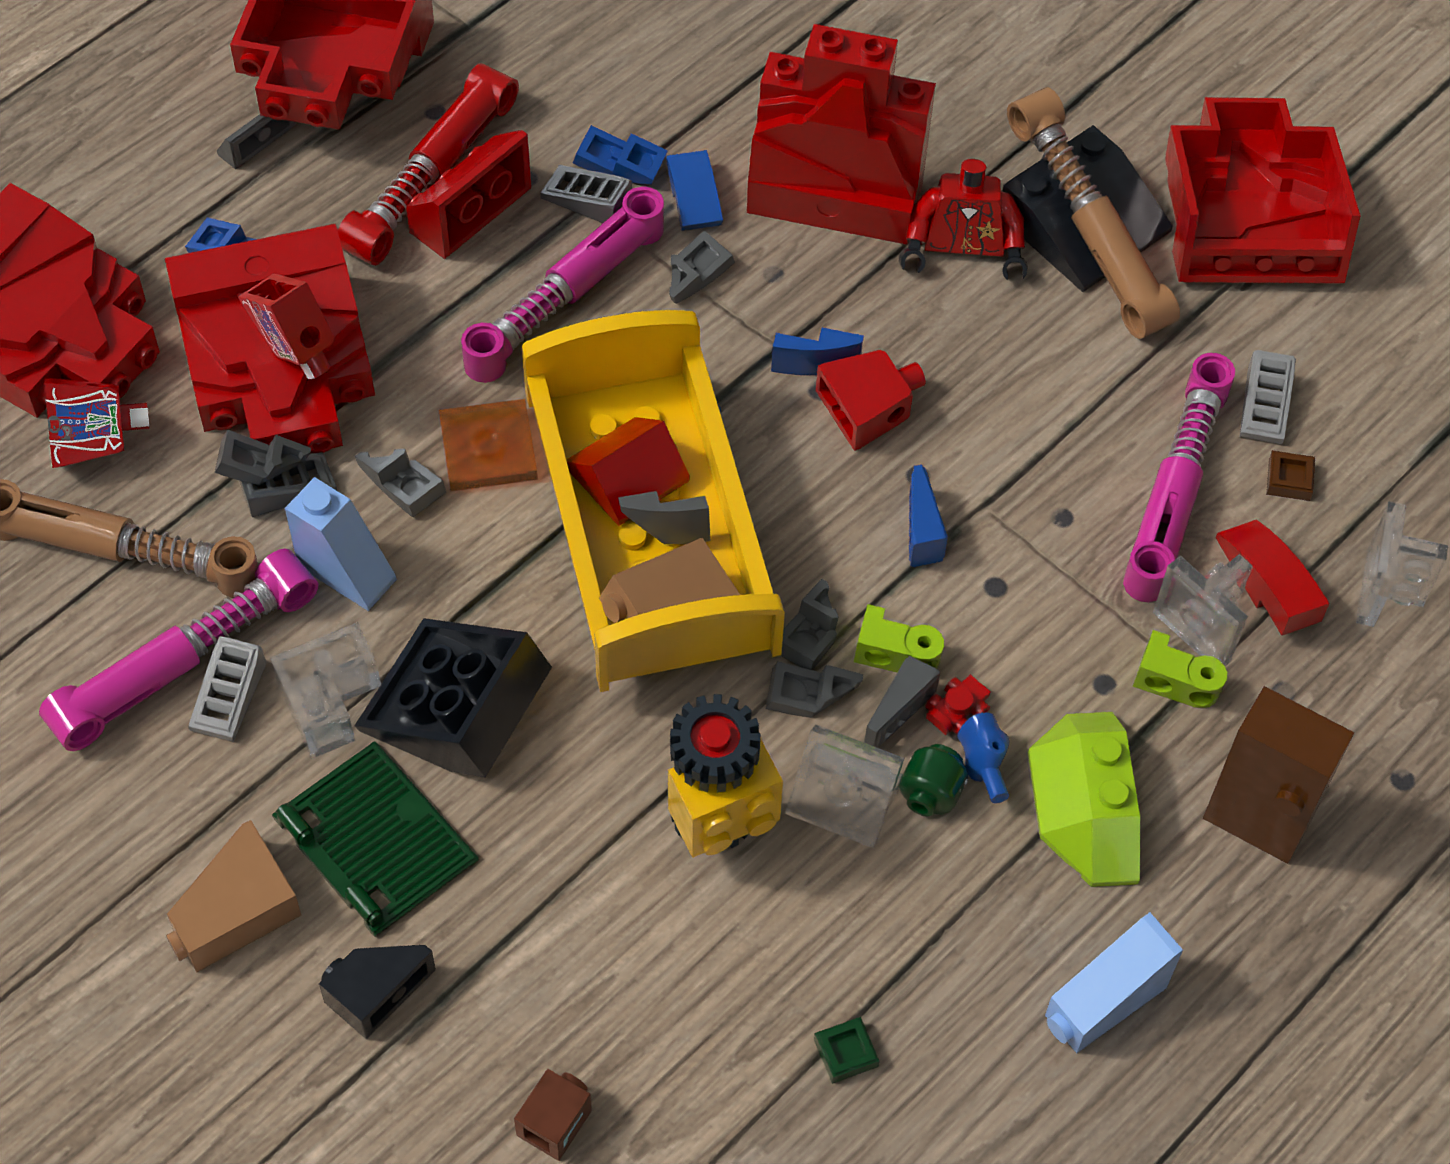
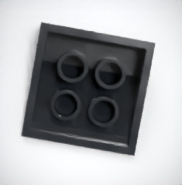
(1048, 214)
(456, 694)

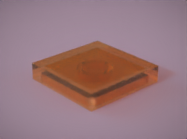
(488, 445)

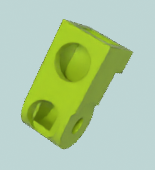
(889, 643)
(1179, 674)

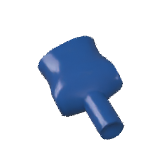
(984, 752)

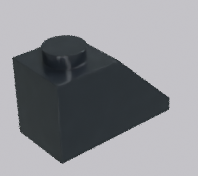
(374, 983)

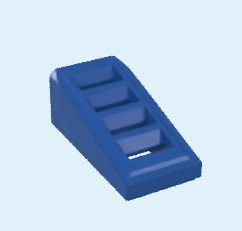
(926, 526)

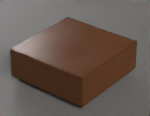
(1290, 475)

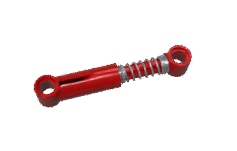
(484, 96)

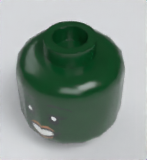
(933, 780)

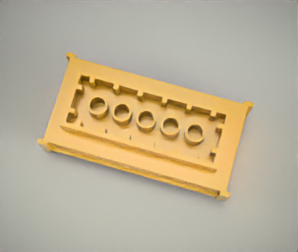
(587, 385)

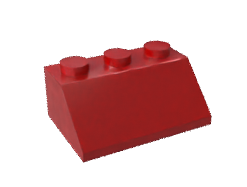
(471, 193)

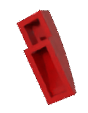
(1276, 578)

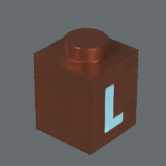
(554, 1113)

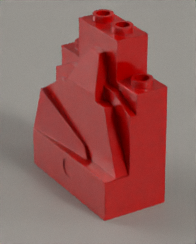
(326, 50)
(840, 137)
(1259, 197)
(63, 306)
(232, 364)

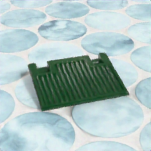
(375, 837)

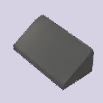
(252, 139)

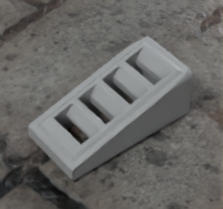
(1271, 371)
(234, 660)

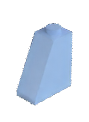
(337, 544)
(1114, 984)

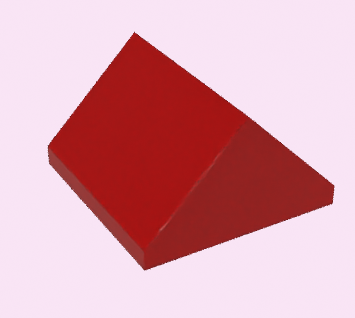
(629, 462)

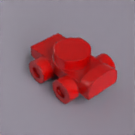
(960, 700)

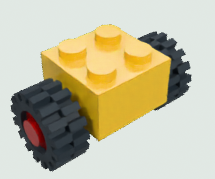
(720, 777)

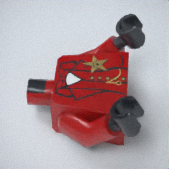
(967, 217)

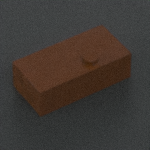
(1277, 774)

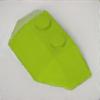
(1088, 797)

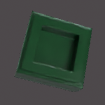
(846, 1050)

